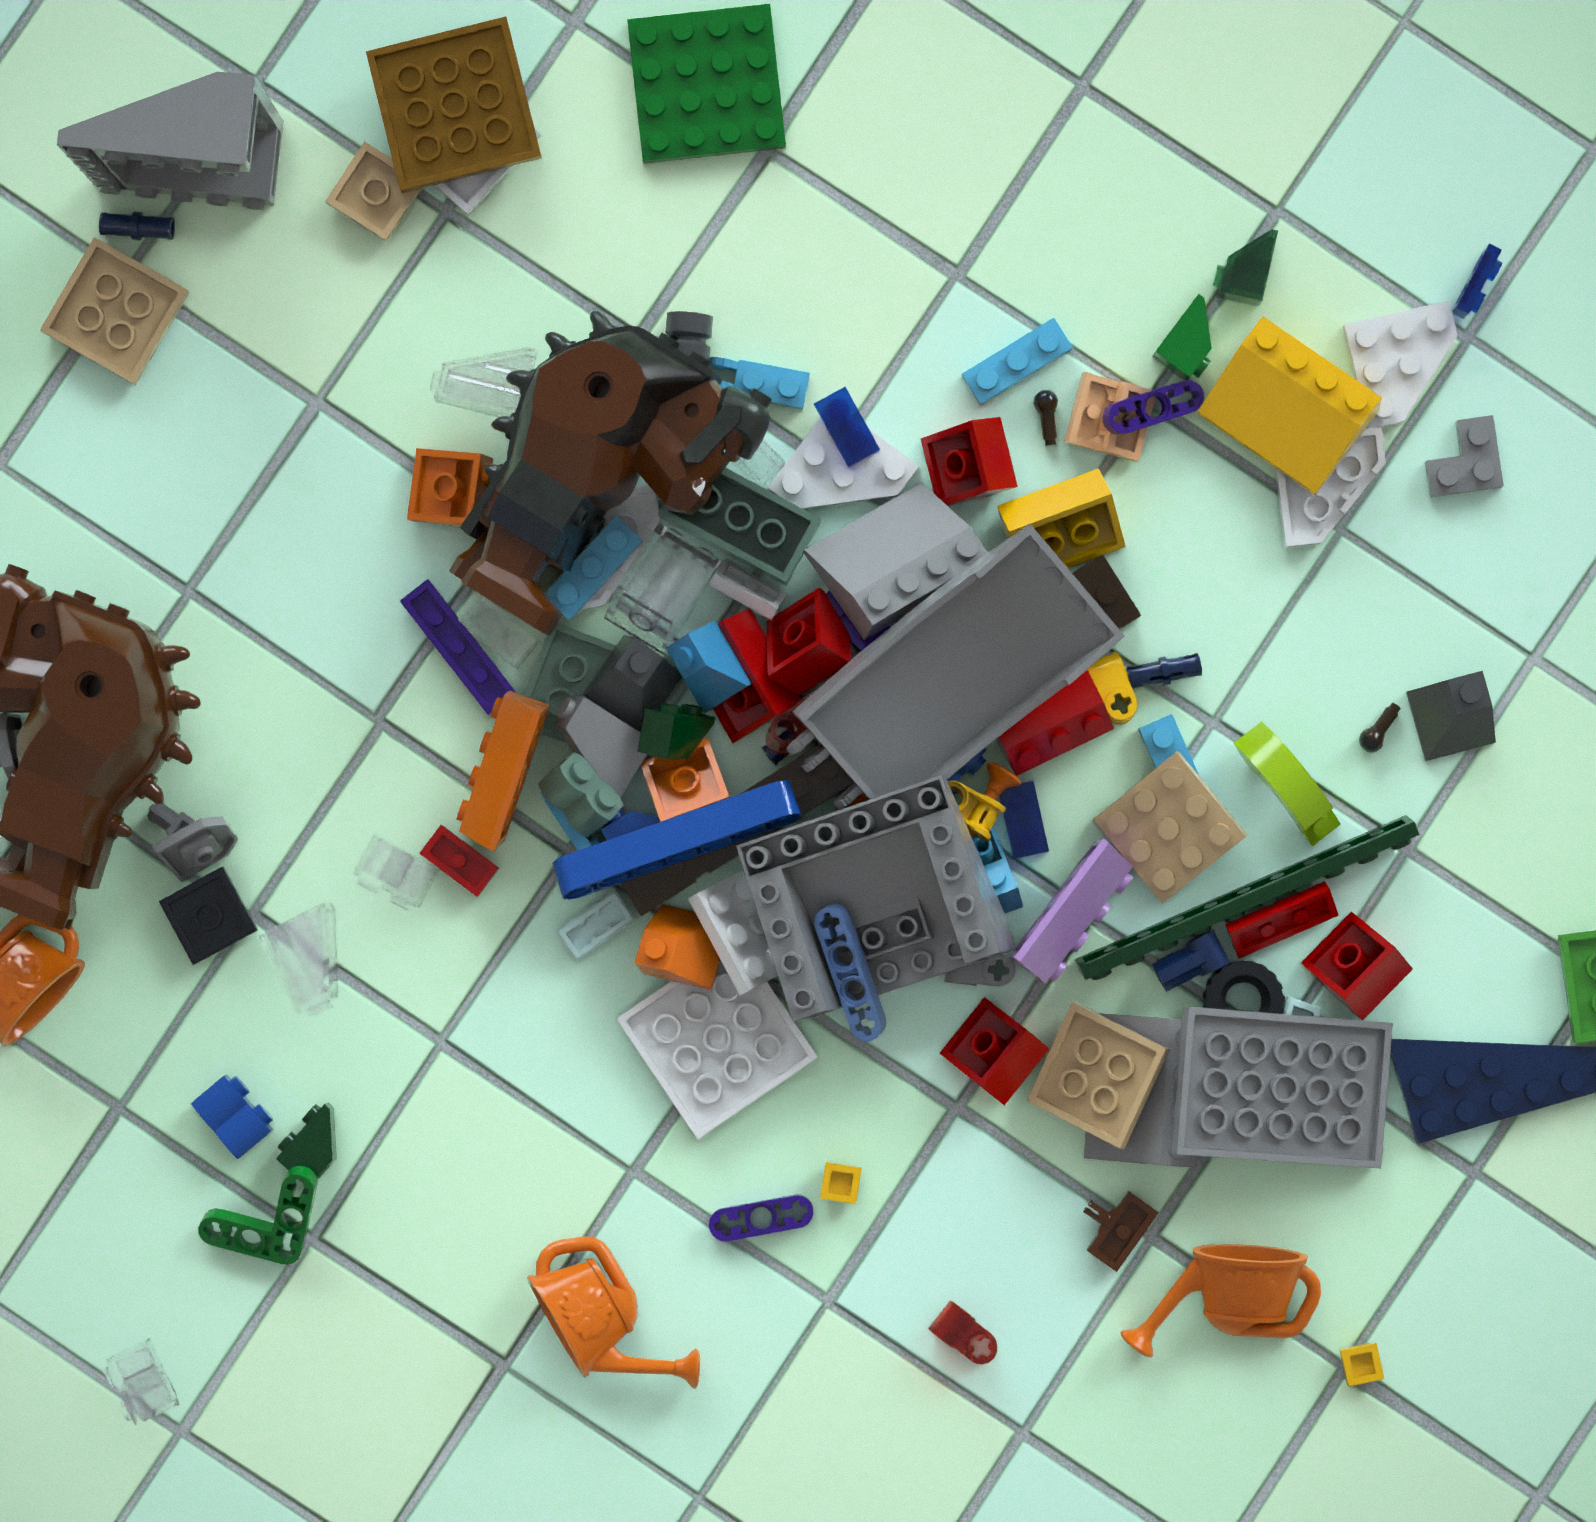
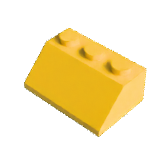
(1071, 517)

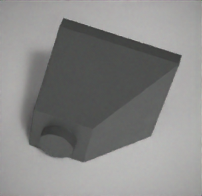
(631, 681)
(1453, 715)

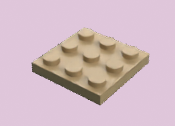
(114, 311)
(1170, 827)
(1098, 1075)

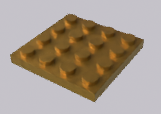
(453, 104)

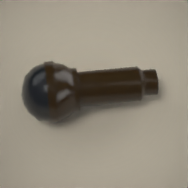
(1046, 404)
(1373, 737)

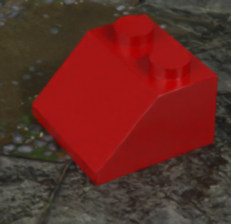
(969, 461)
(806, 643)
(1357, 965)
(994, 1051)

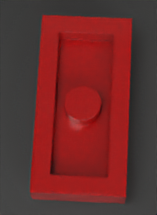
(459, 860)

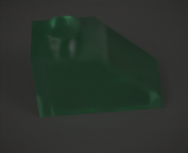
(1246, 271)

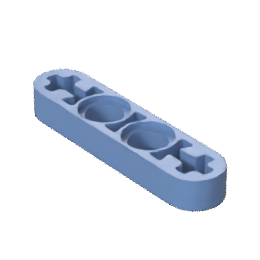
(843, 973)

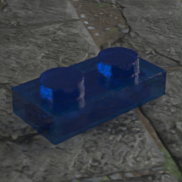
(1471, 295)
(846, 427)
(1023, 821)

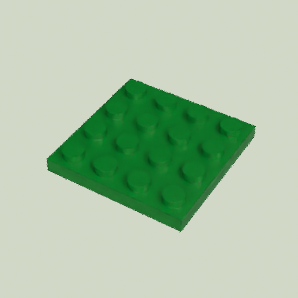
(706, 83)

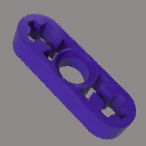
(1127, 405)
(732, 1214)

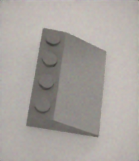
(894, 558)
(1153, 1132)

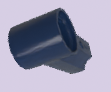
(1197, 958)

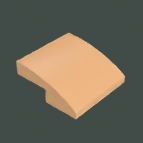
(1086, 421)

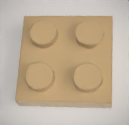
(371, 193)

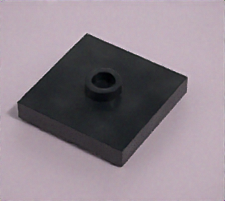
(208, 915)

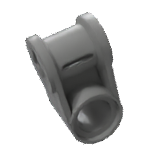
(979, 973)

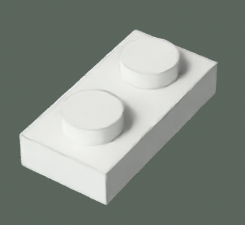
(747, 589)

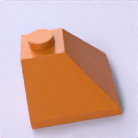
(678, 949)

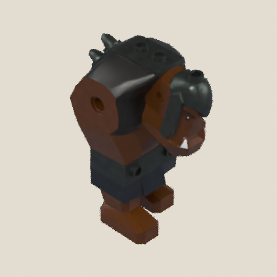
(580, 443)

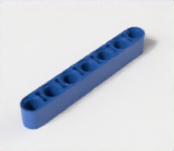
(676, 839)

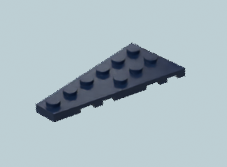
(1478, 1083)

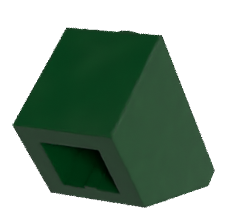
(673, 730)
(314, 1144)

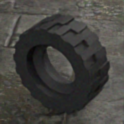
(1249, 972)

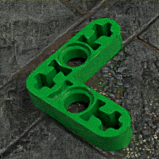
(271, 1234)

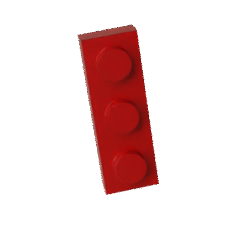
(1282, 919)

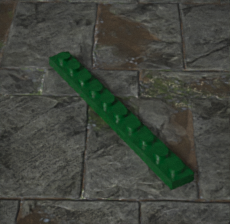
(1260, 892)

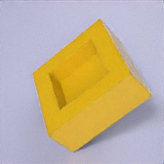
(840, 1182)
(1361, 1364)

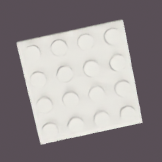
(716, 1047)

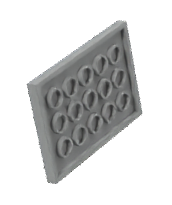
(1282, 1087)

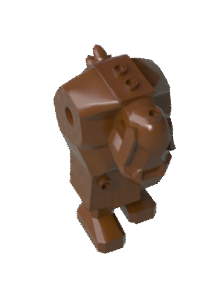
(91, 740)

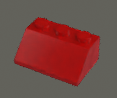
(763, 698)
(1056, 726)

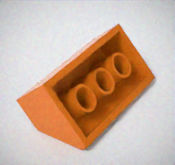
(502, 770)

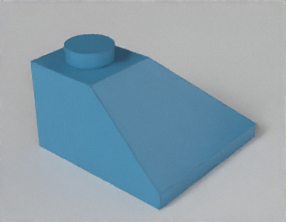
(708, 666)

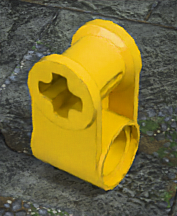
(1112, 683)
(972, 808)

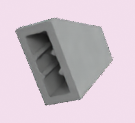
(601, 740)

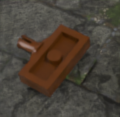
(1119, 1229)

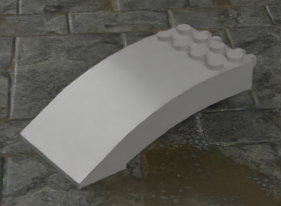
(956, 670)

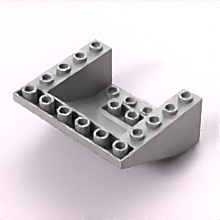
(194, 140)
(901, 873)

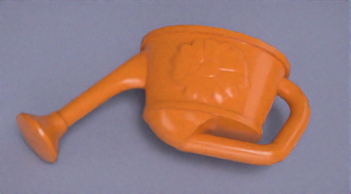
(33, 976)
(1242, 1293)
(594, 1314)

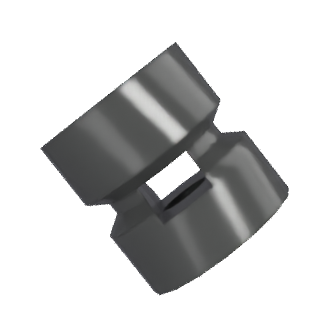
(691, 331)

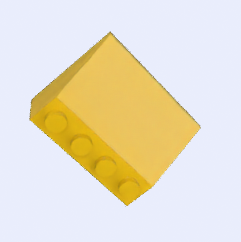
(1290, 405)

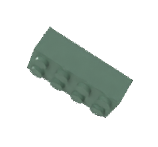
(750, 526)

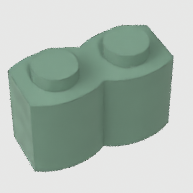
(580, 794)

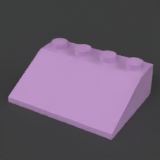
(1072, 910)

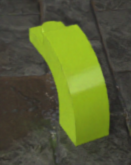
(1289, 782)

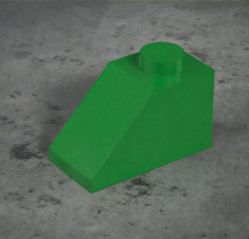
(1187, 343)

